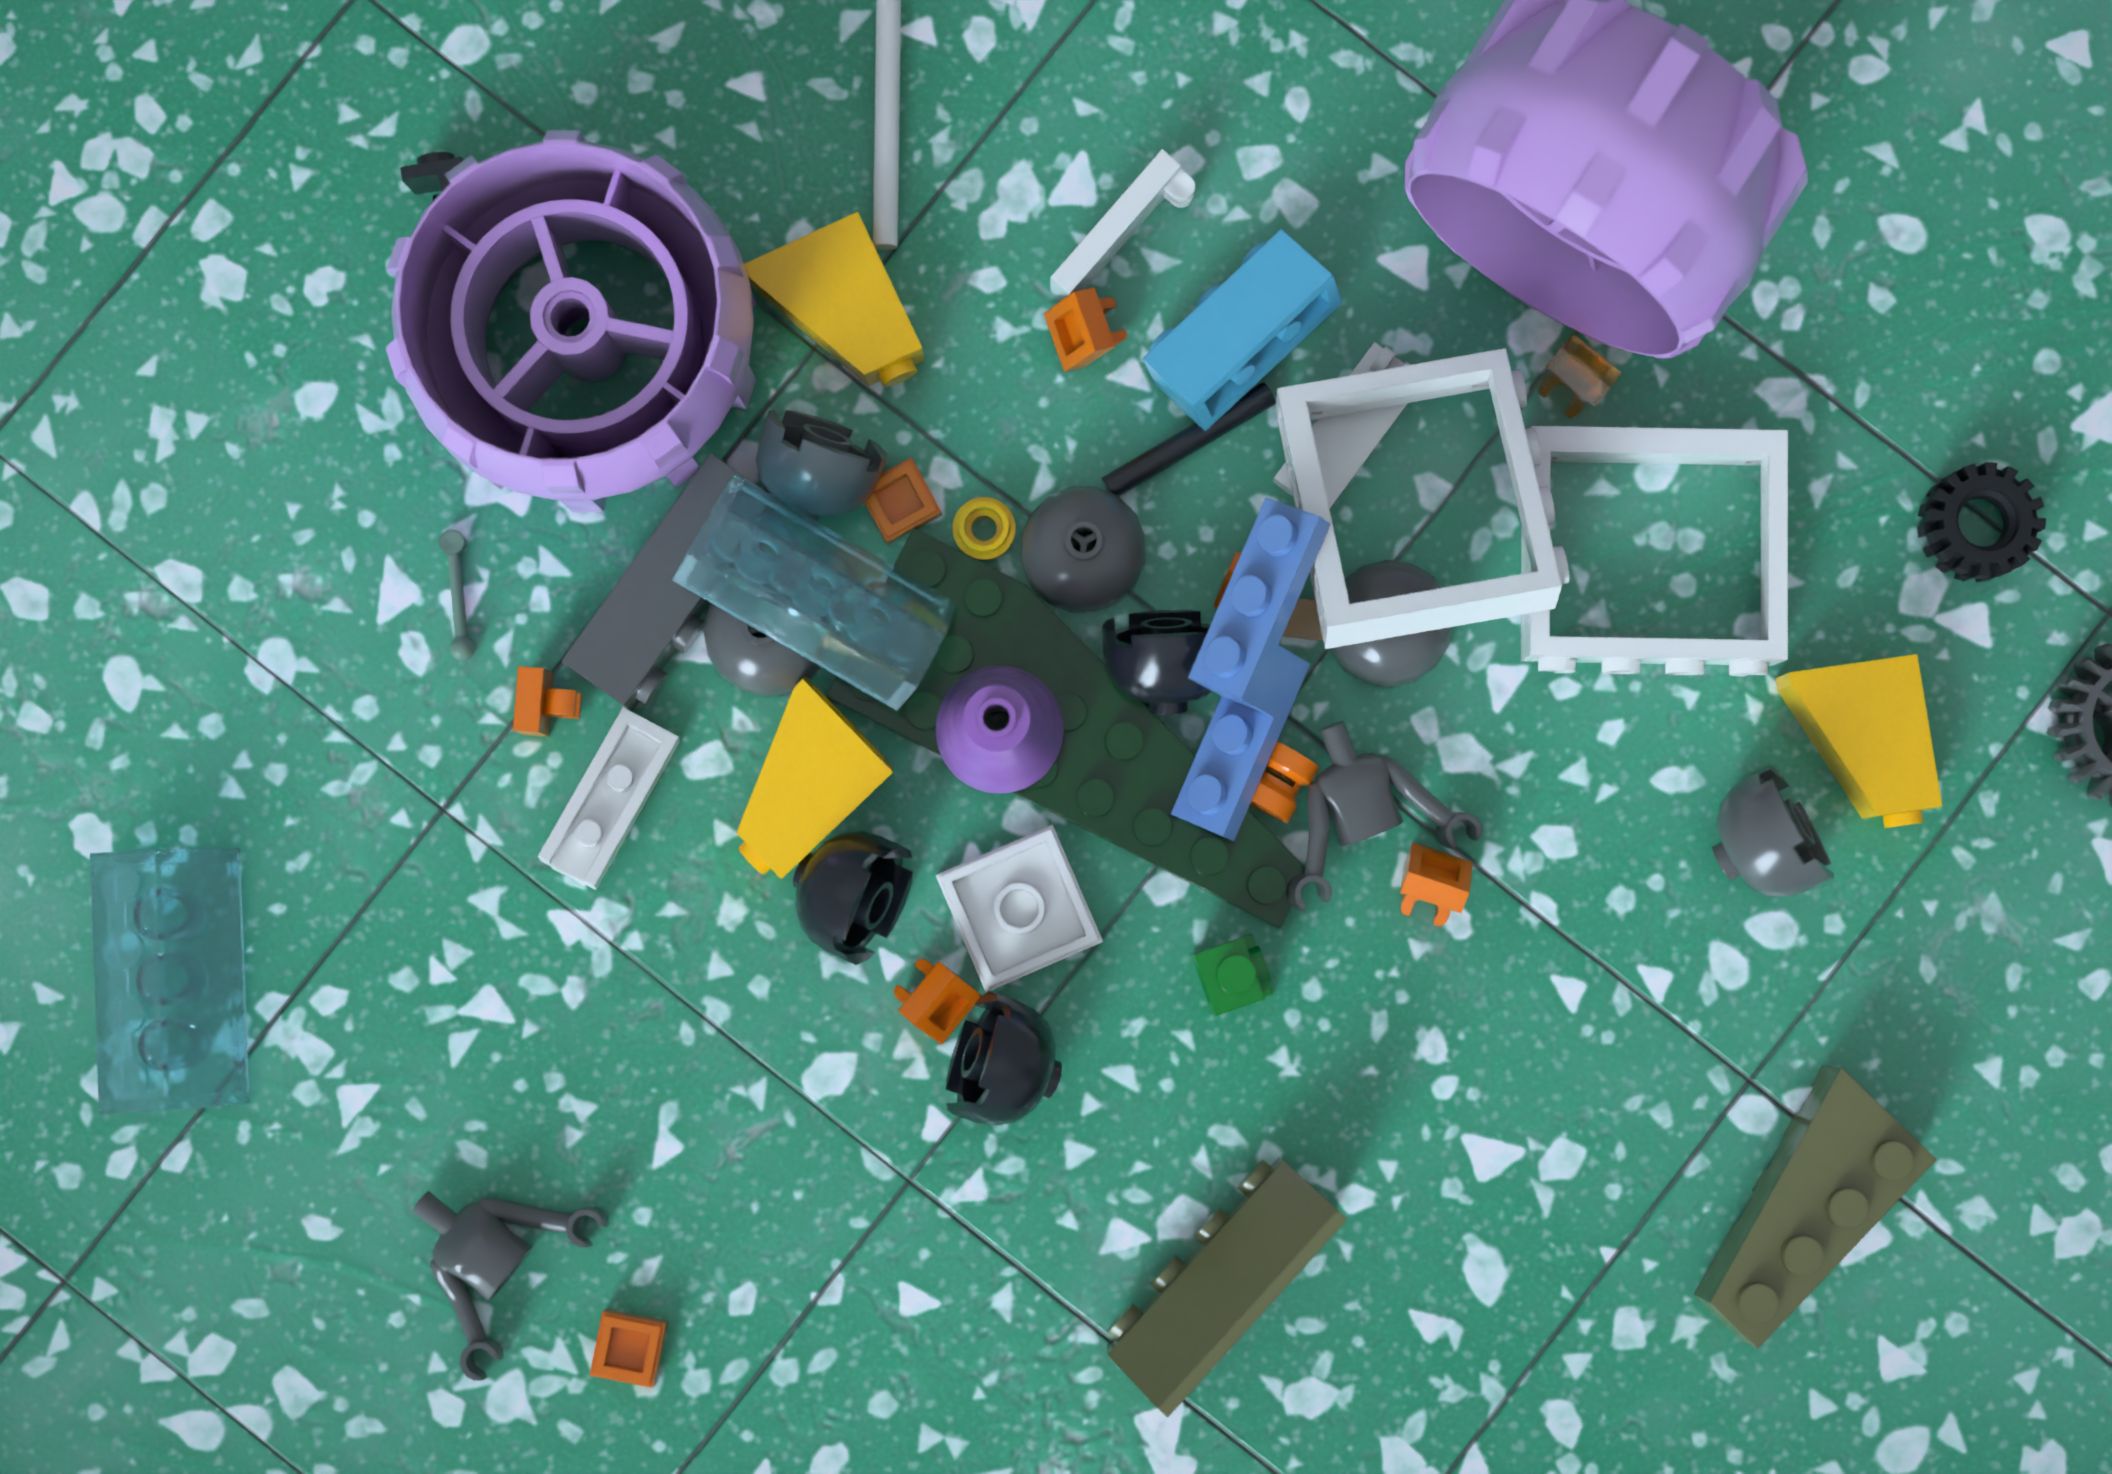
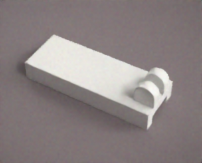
(1158, 181)
(1350, 438)
(609, 799)

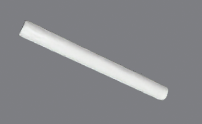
(886, 124)

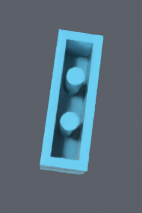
(1242, 329)

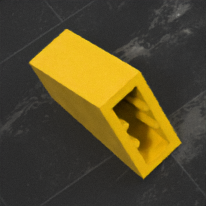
(842, 300)
(1870, 733)
(808, 782)

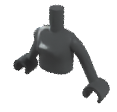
(1362, 805)
(486, 1254)

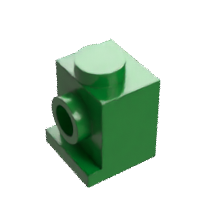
(1233, 974)

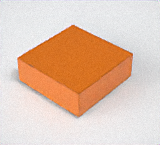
(901, 502)
(628, 1348)

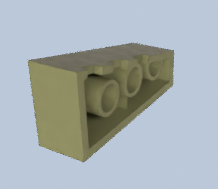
(1813, 1204)

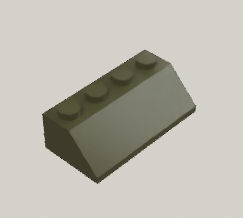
(1222, 1284)

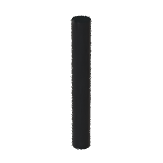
(1186, 442)

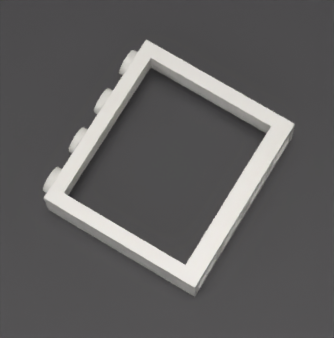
(1675, 446)
(1442, 607)

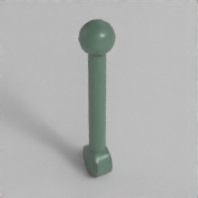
(454, 544)

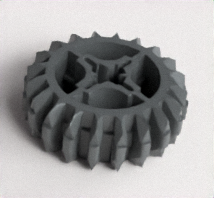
(2085, 704)

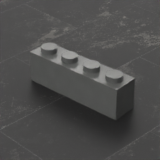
(646, 610)

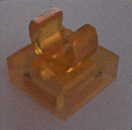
(1582, 371)

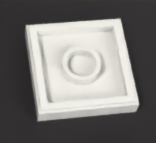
(1019, 908)

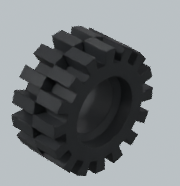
(2012, 501)

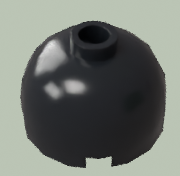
(1155, 658)
(851, 892)
(1002, 1063)

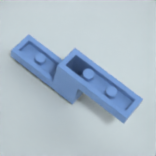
(1250, 668)

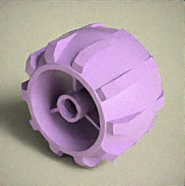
(1606, 171)
(532, 204)

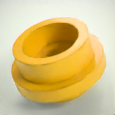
(979, 509)

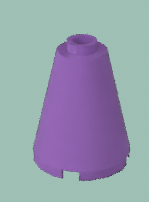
(1003, 758)

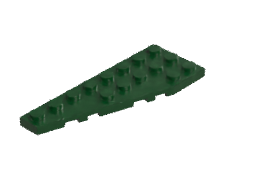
(1116, 757)

